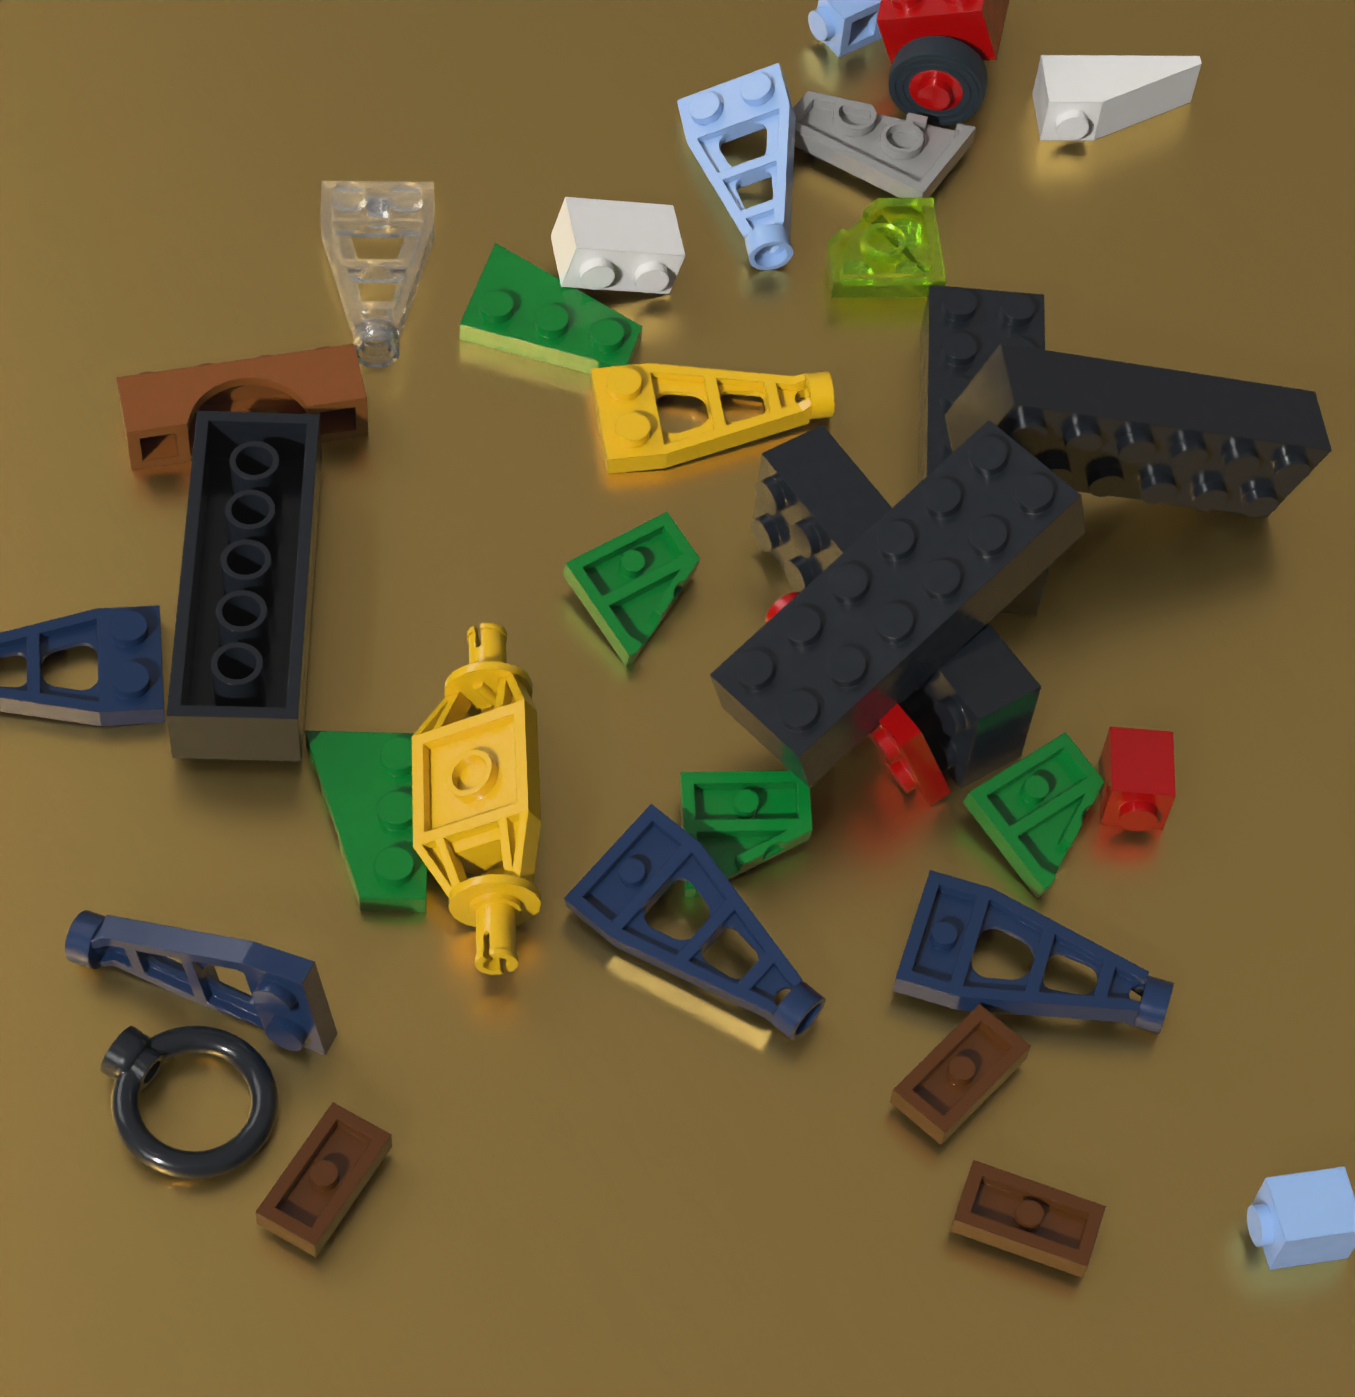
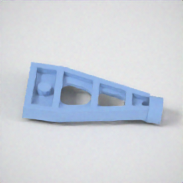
(730, 112)

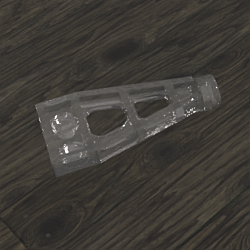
(377, 211)

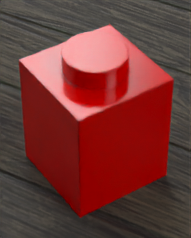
(1137, 778)

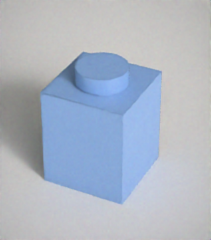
(1304, 1218)

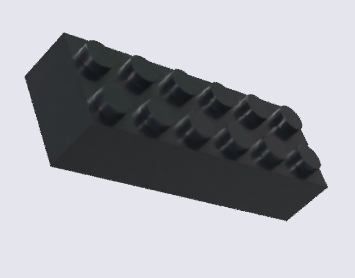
(956, 340)
(1148, 429)
(809, 513)
(246, 588)
(899, 602)

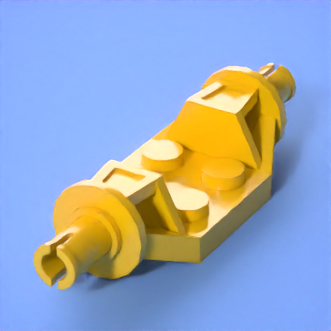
(481, 797)

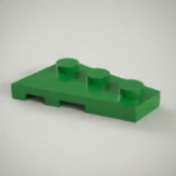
(370, 802)

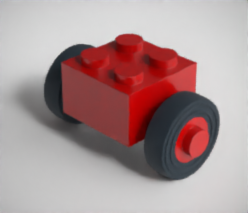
(940, 54)

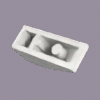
(1106, 93)

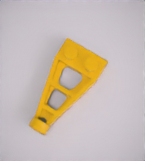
(631, 423)

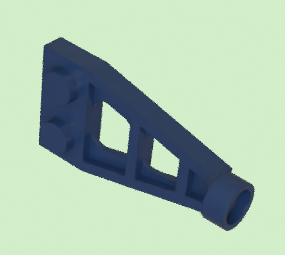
(128, 667)
(633, 879)
(943, 943)
(283, 986)

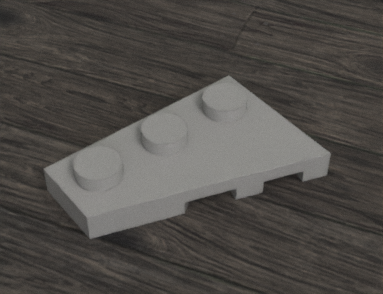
(880, 149)

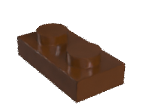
(960, 1074)
(324, 1179)
(1028, 1218)

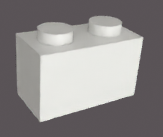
(617, 245)

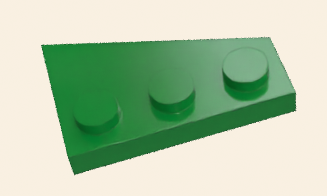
(534, 317)

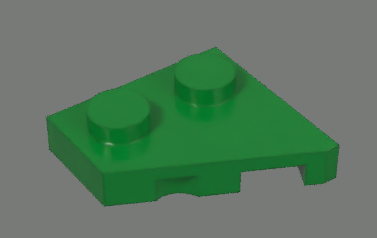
(633, 582)
(1037, 809)
(744, 816)

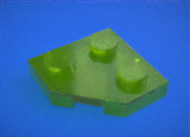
(887, 251)

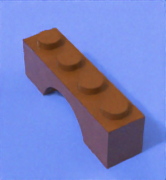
(163, 405)

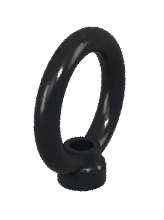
(135, 1062)

